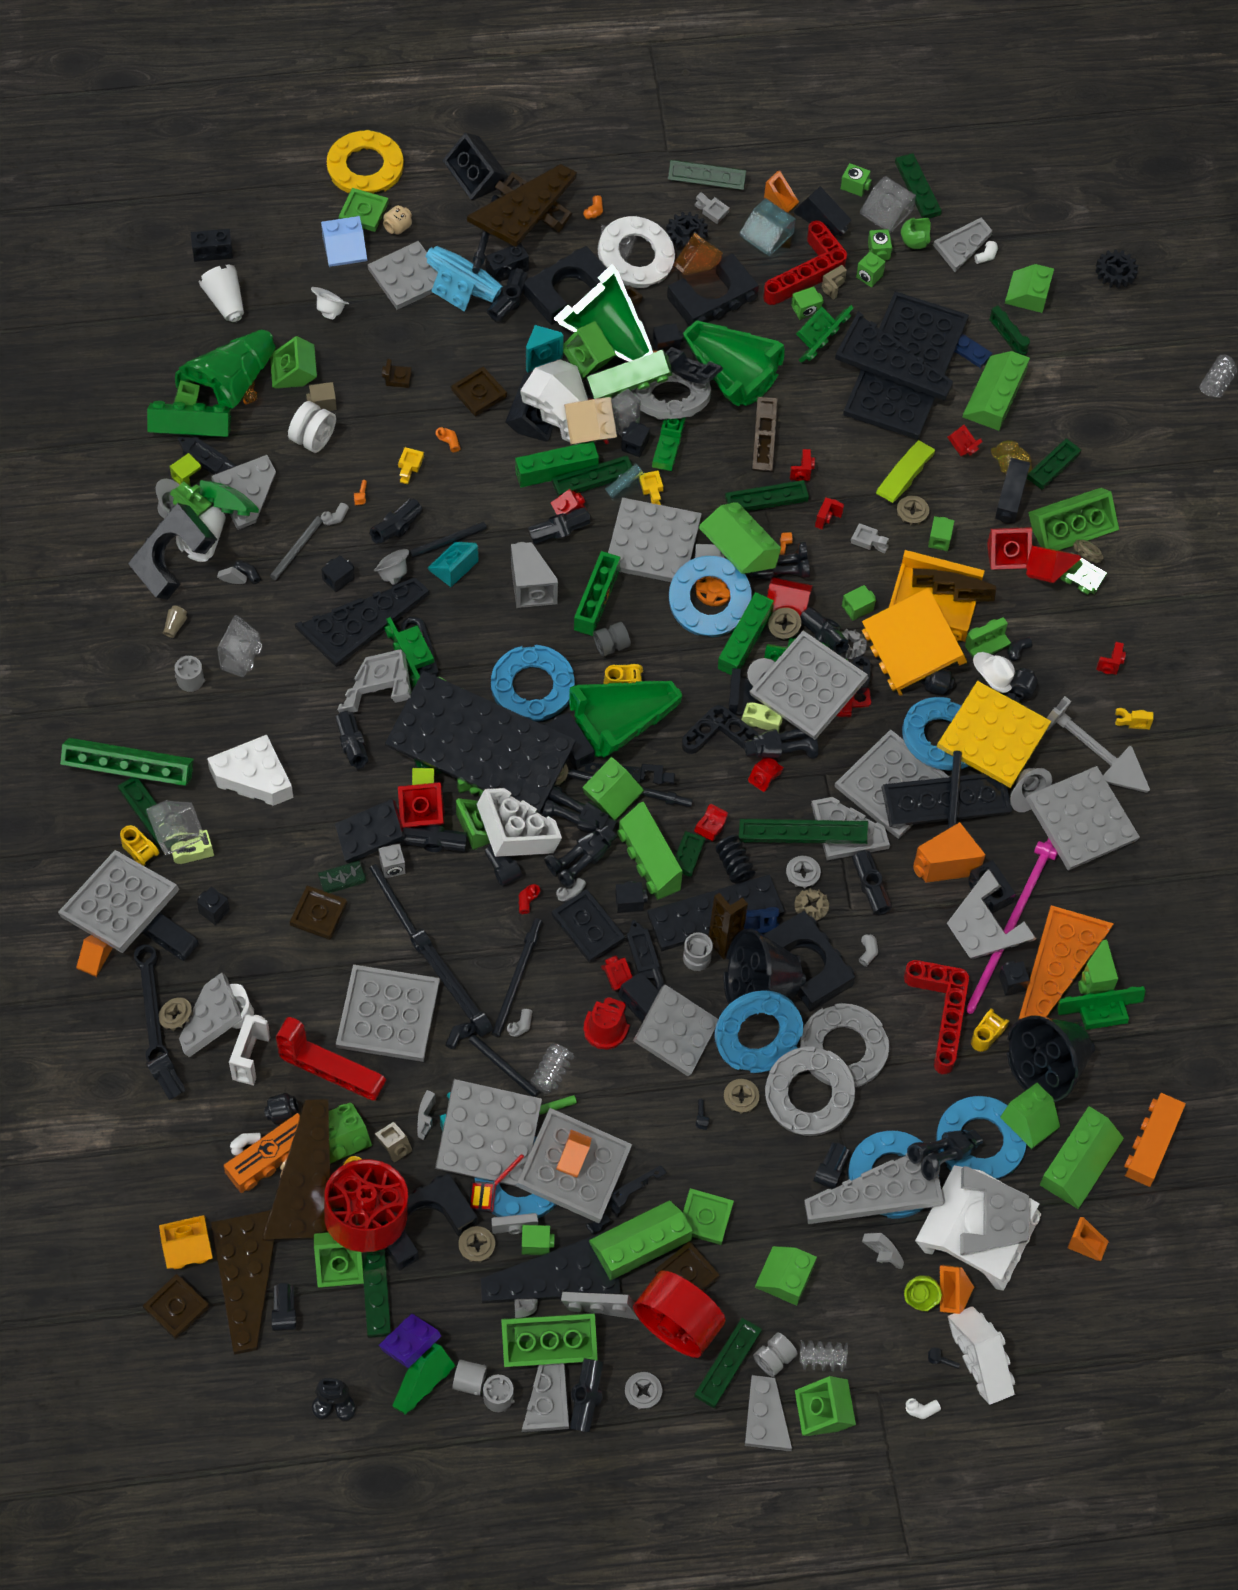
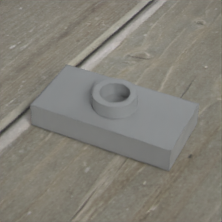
(513, 1224)

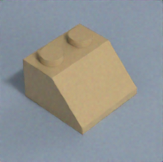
(590, 420)

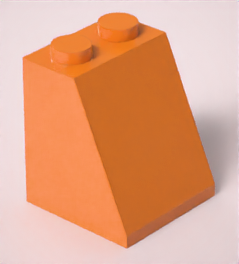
(948, 856)

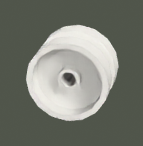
(311, 426)

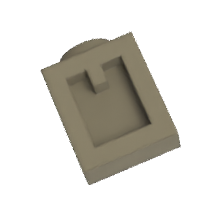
(833, 280)
(394, 1141)

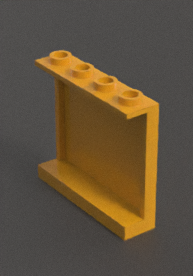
(957, 613)
(912, 640)

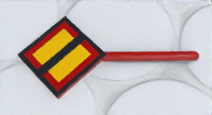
(483, 1193)

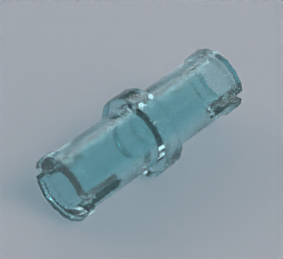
(624, 481)

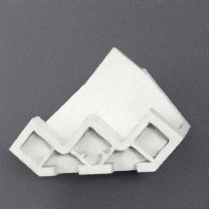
(551, 388)

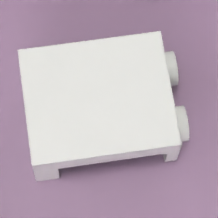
(241, 1066)

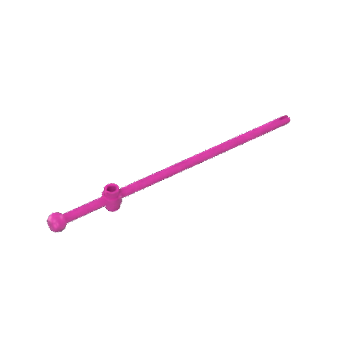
(1046, 852)

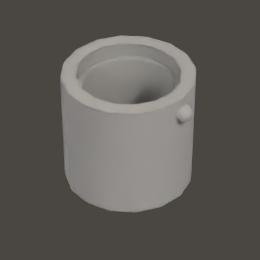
(189, 673)
(469, 1377)
(498, 1393)

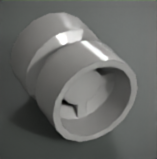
(697, 951)
(773, 1356)

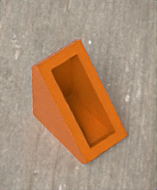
(780, 193)
(93, 955)
(574, 1153)
(1088, 1240)
(954, 1288)

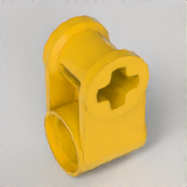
(623, 673)
(140, 848)
(990, 1028)

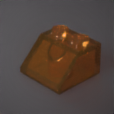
(698, 256)

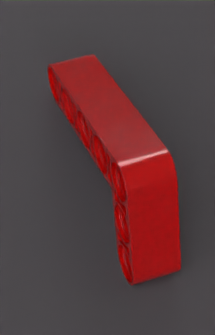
(810, 273)
(950, 1010)
(324, 1063)

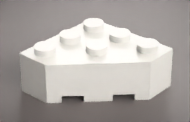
(252, 772)
(515, 825)
(983, 1354)

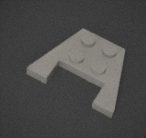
(379, 673)
(978, 928)
(1003, 1217)

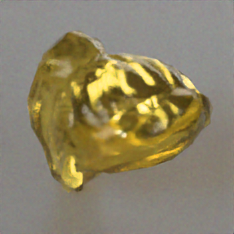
(1008, 450)

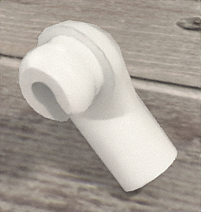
(989, 253)
(243, 1140)
(922, 1411)

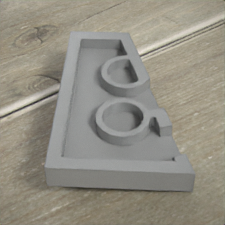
(962, 243)
(605, 1304)

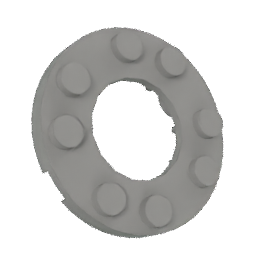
(674, 409)
(861, 1021)
(812, 1060)

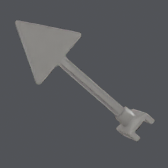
(1123, 771)

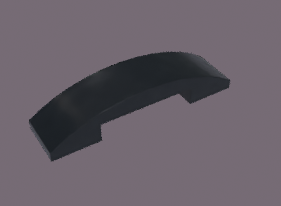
(690, 369)

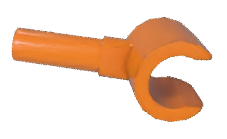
(359, 498)
(786, 538)

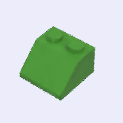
(1030, 287)
(588, 349)
(293, 364)
(612, 789)
(1099, 972)
(1032, 1115)
(336, 1263)
(786, 1273)
(825, 1406)

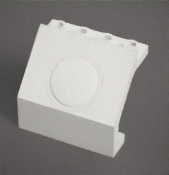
(964, 1214)

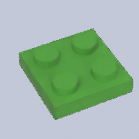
(367, 206)
(707, 1215)

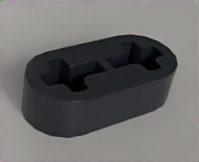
(861, 660)

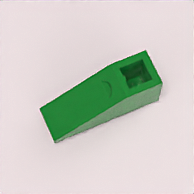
(422, 1377)

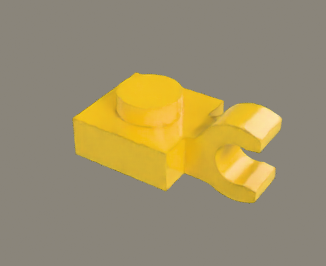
(409, 462)
(652, 485)
(1137, 719)

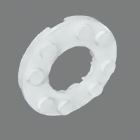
(631, 275)

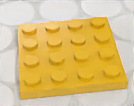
(994, 734)

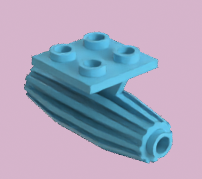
(457, 281)

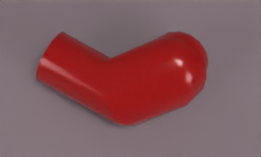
(526, 897)

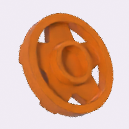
(713, 589)

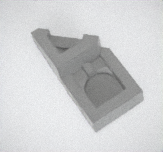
(424, 1121)
(885, 1248)

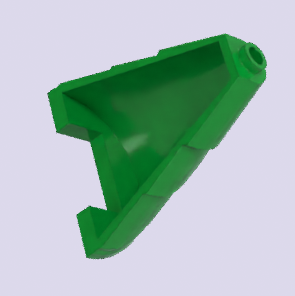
(613, 313)
(746, 359)
(230, 367)
(620, 711)

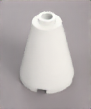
(224, 291)
(214, 520)

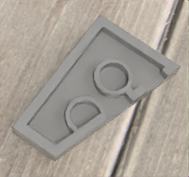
(548, 1400)
(765, 1417)

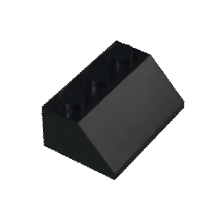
(474, 166)
(527, 419)

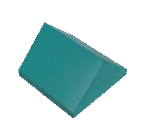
(543, 347)
(455, 562)

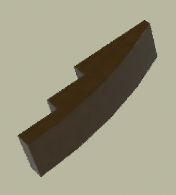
(764, 434)
(961, 586)

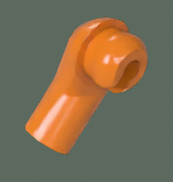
(594, 210)
(449, 437)

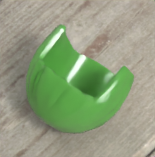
(916, 233)

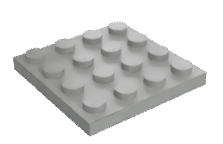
(653, 538)
(809, 685)
(883, 764)
(1082, 818)
(118, 901)
(388, 1013)
(487, 1132)
(598, 1175)

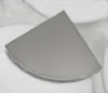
(232, 575)
(525, 1307)

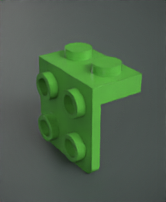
(346, 1132)

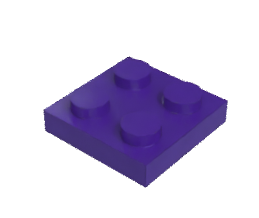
(410, 1340)

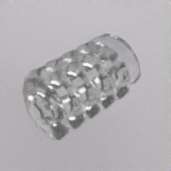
(1219, 376)
(551, 1068)
(823, 1356)

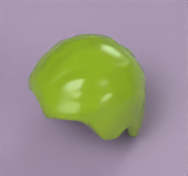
(922, 1293)

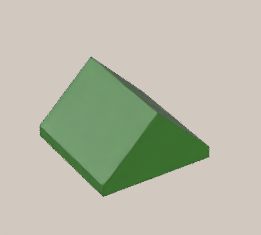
(471, 822)

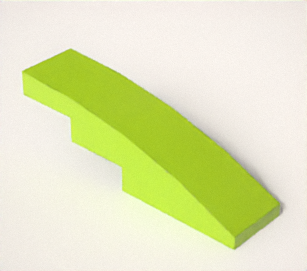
(905, 471)

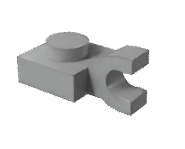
(712, 208)
(868, 537)

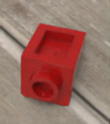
(828, 508)
(616, 971)

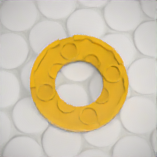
(354, 142)

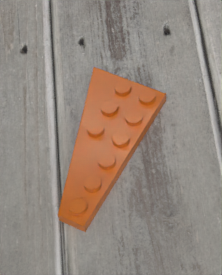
(1063, 951)

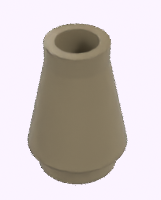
(175, 619)

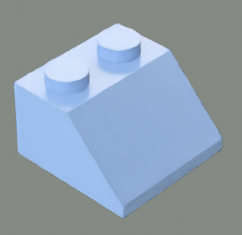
(344, 241)

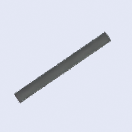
(296, 548)

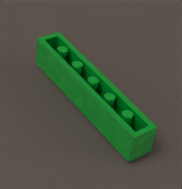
(127, 761)

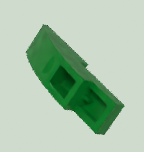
(668, 443)
(227, 498)

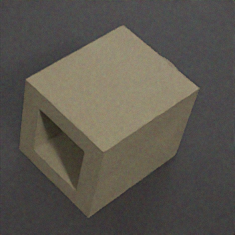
(323, 396)

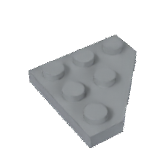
(253, 481)
(831, 809)
(211, 1017)

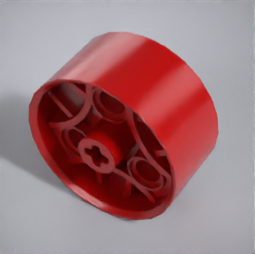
(367, 1205)
(679, 1314)

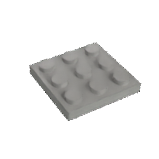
(404, 275)
(676, 1030)

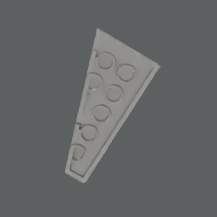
(881, 1190)

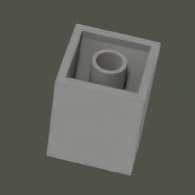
(532, 577)

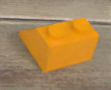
(185, 1242)

